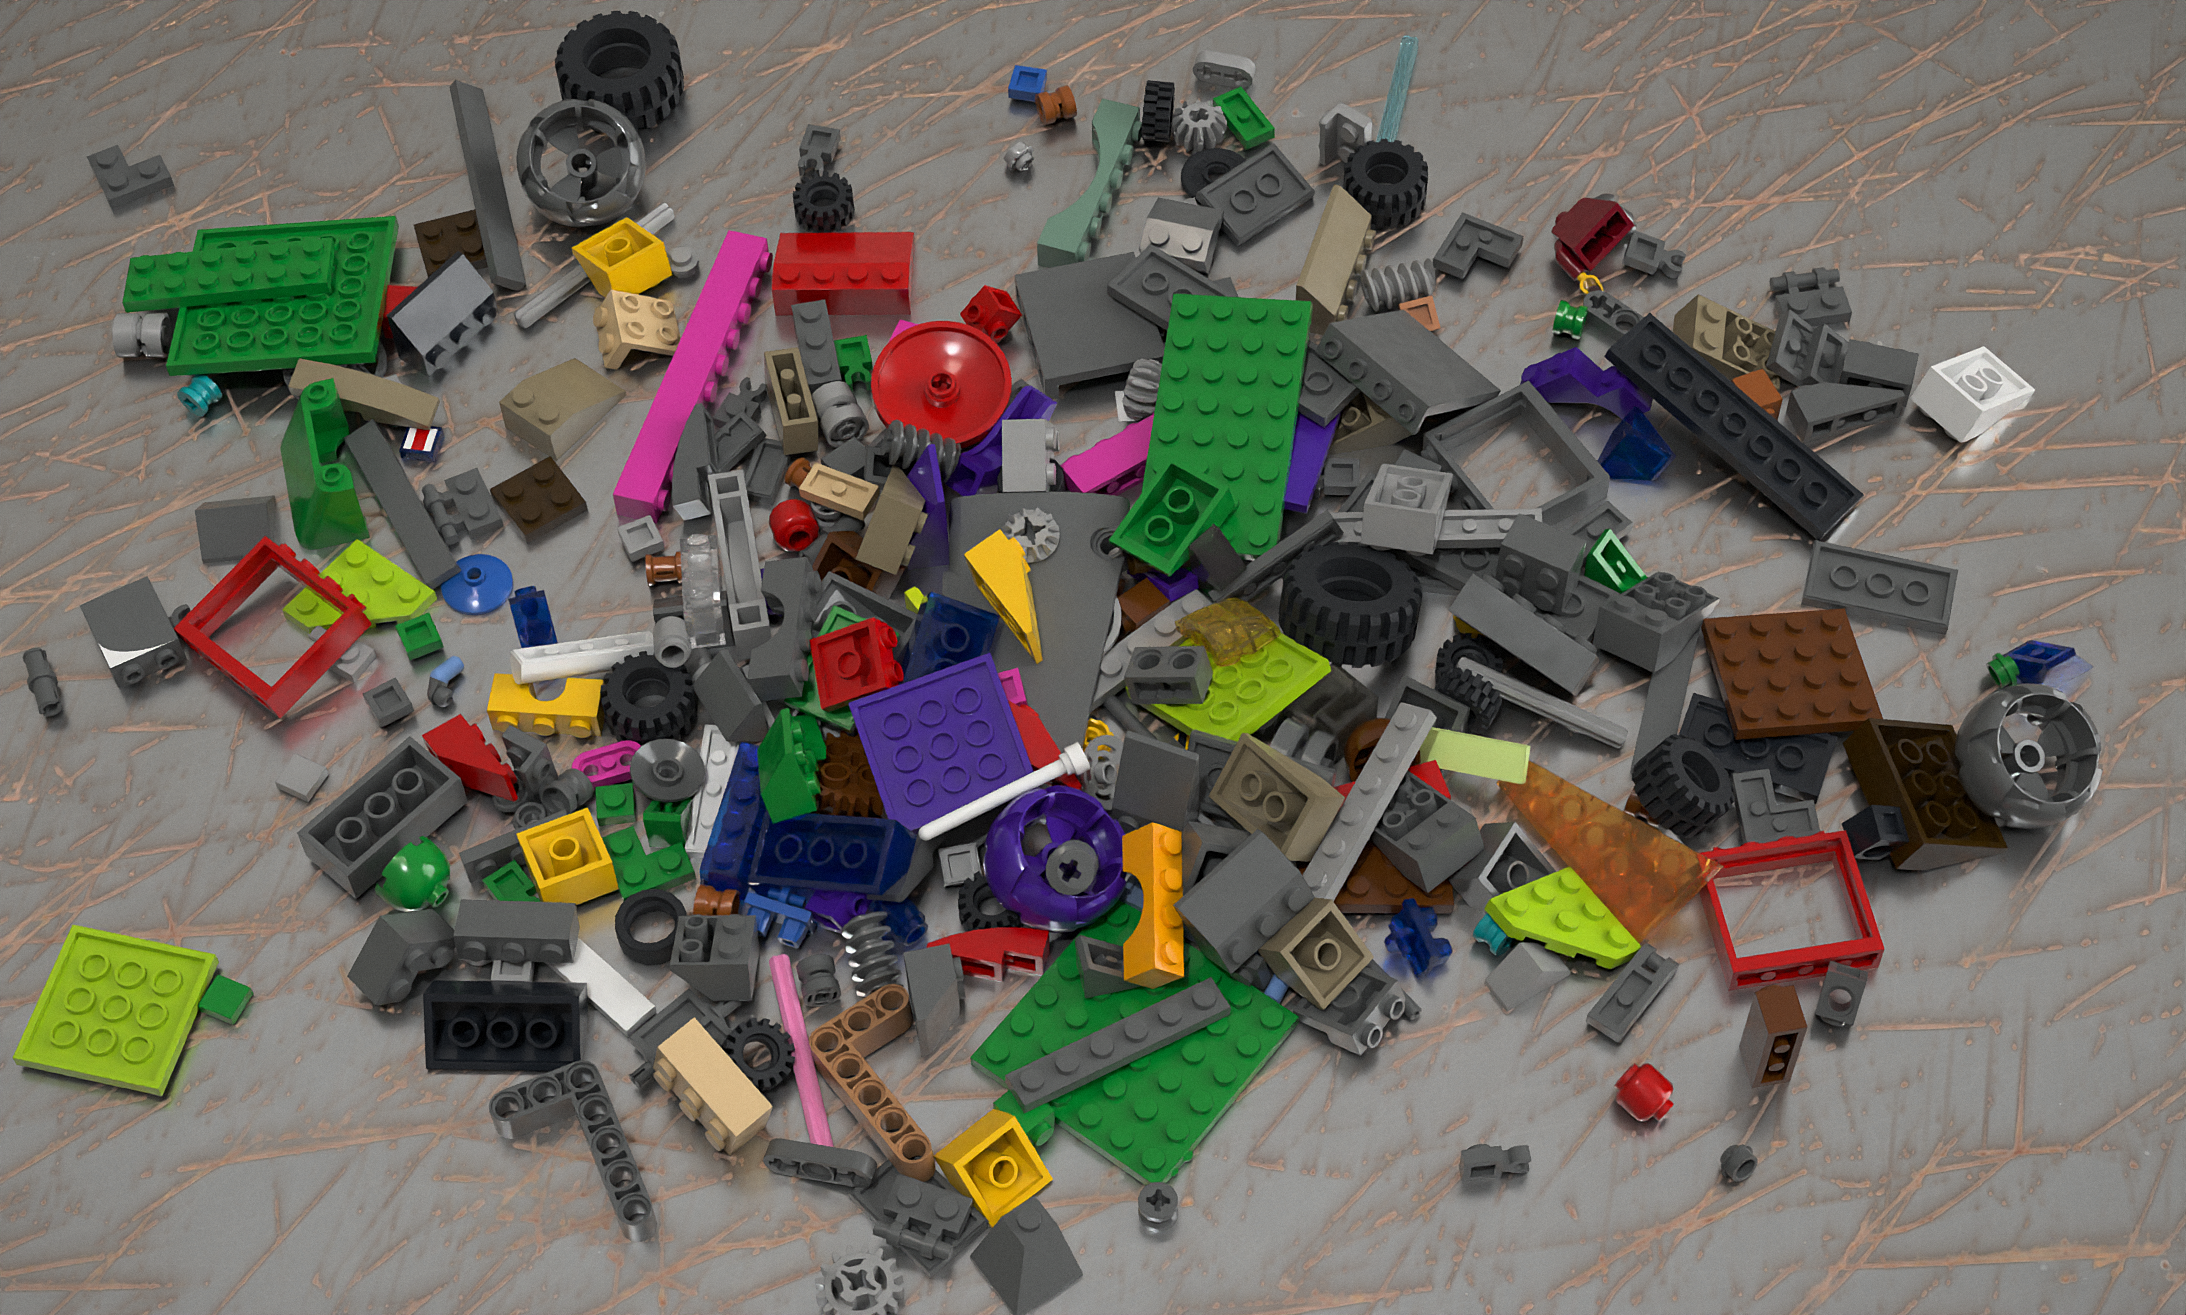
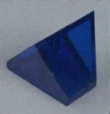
(1635, 450)
(2047, 663)

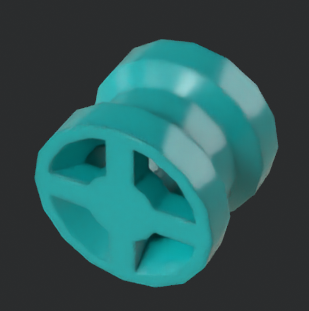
(199, 394)
(1490, 933)

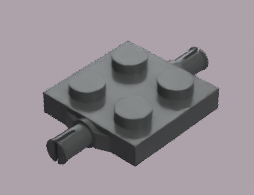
(671, 1020)

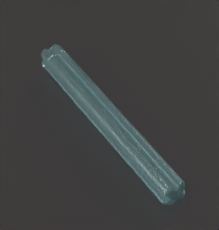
(1398, 89)

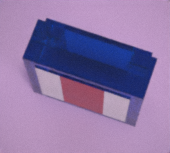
(421, 443)

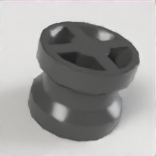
(1158, 1217)

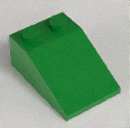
(1172, 515)

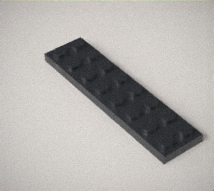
(1734, 426)

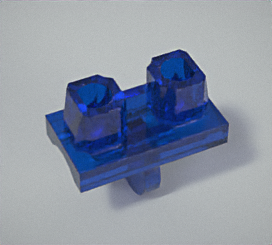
(532, 617)
(1413, 939)

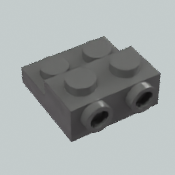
(1358, 1011)

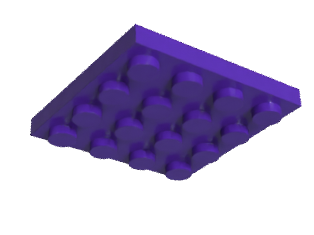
(940, 741)

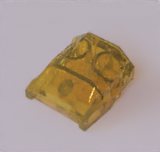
(1228, 630)

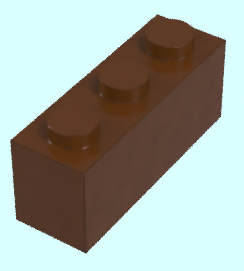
(1772, 1035)

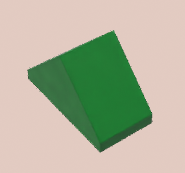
(1612, 564)
(667, 822)

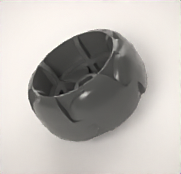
(624, 162)
(1994, 761)

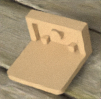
(635, 323)

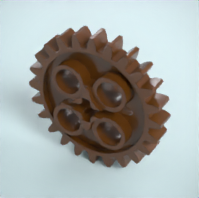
(847, 777)

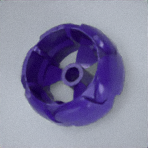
(1021, 879)

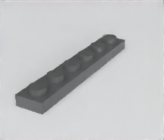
(1117, 1045)

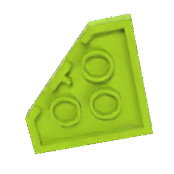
(375, 582)
(1565, 917)

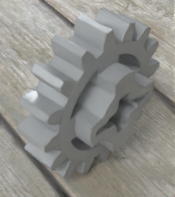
(855, 1272)

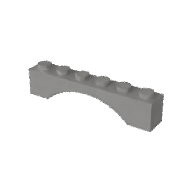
(739, 561)

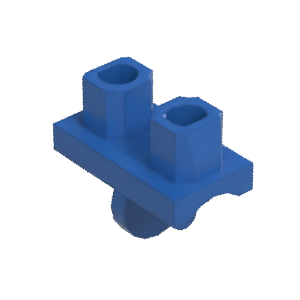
(794, 921)

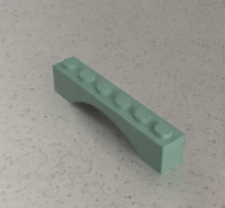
(1069, 233)

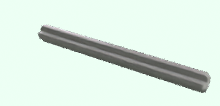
(577, 278)

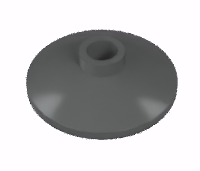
(669, 759)

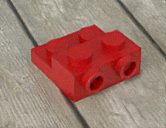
(855, 663)

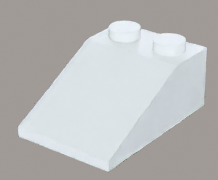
(1970, 393)

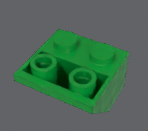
(787, 770)

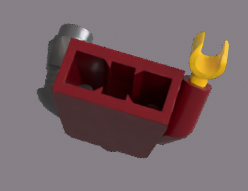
(1588, 235)

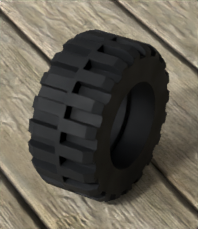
(617, 42)
(1350, 604)

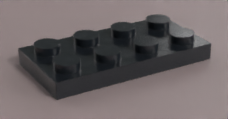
(1794, 761)

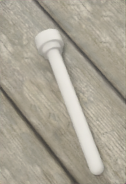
(1069, 762)

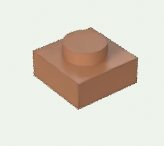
(1423, 311)

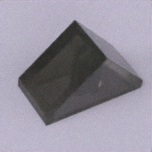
(1214, 560)

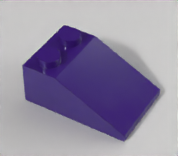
(932, 542)

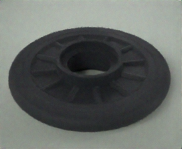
(1204, 163)

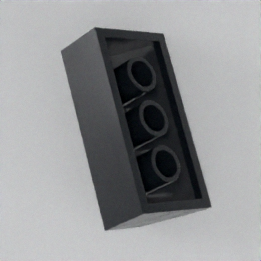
(504, 1024)

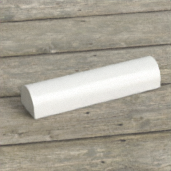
(577, 657)

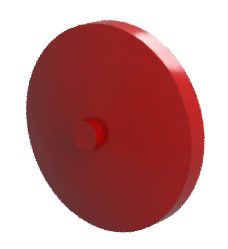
(942, 381)

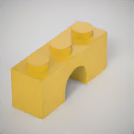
(573, 713)

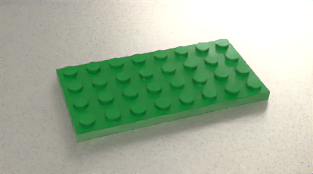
(1234, 404)

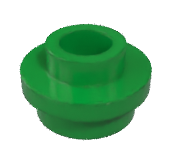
(2003, 670)

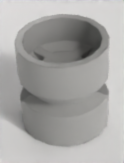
(140, 335)
(839, 413)

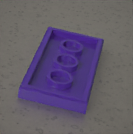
(1307, 460)

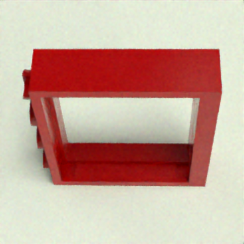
(236, 588)
(1802, 962)

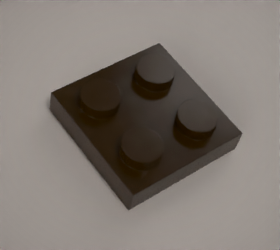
(446, 235)
(538, 499)

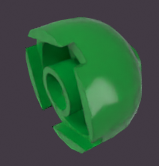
(416, 877)

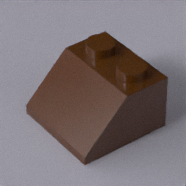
(839, 557)

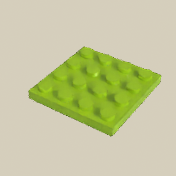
(1249, 691)
(116, 1010)

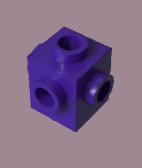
(836, 909)

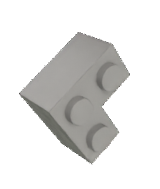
(1027, 455)

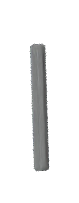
(1549, 705)

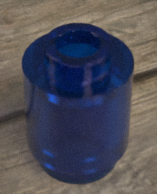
(904, 919)

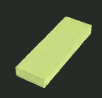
(1476, 755)

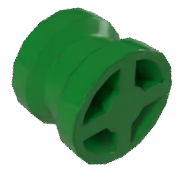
(1570, 320)

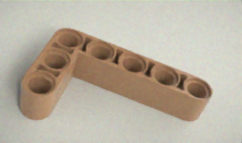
(866, 1087)

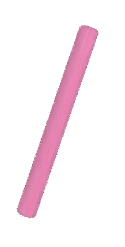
(803, 1064)

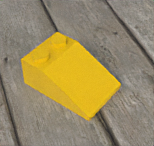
(1003, 580)

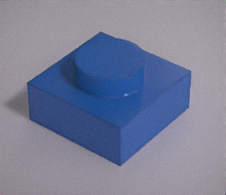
(1026, 82)

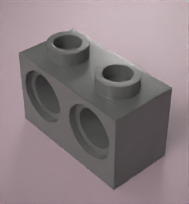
(1168, 675)

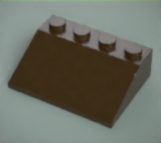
(1918, 771)

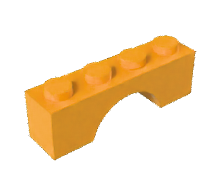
(1156, 947)

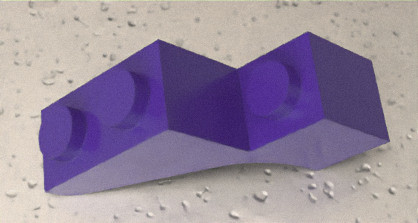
(1577, 379)
(980, 466)

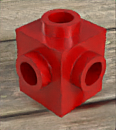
(991, 312)

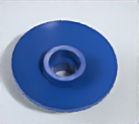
(480, 594)

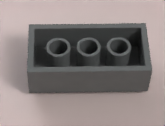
(1524, 634)
(381, 814)

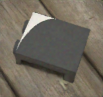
(133, 632)

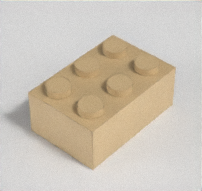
(711, 1087)

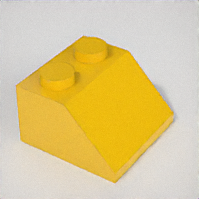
(623, 258)
(568, 859)
(994, 1165)

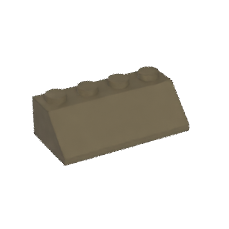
(1335, 259)

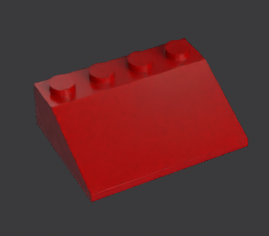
(847, 269)

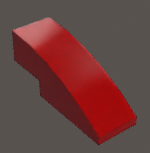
(993, 950)

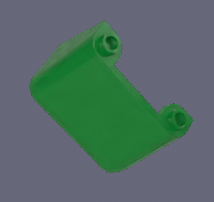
(324, 496)

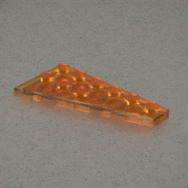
(1620, 858)

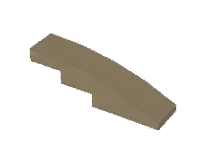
(370, 394)

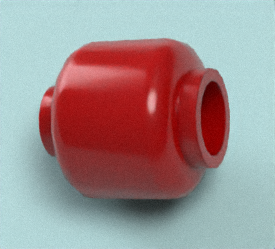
(793, 525)
(1644, 1092)

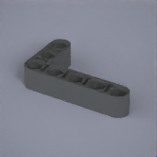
(598, 1134)

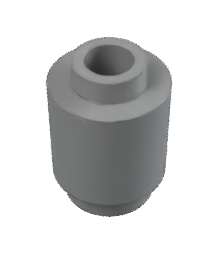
(671, 642)

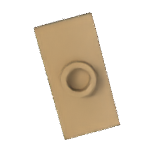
(839, 491)

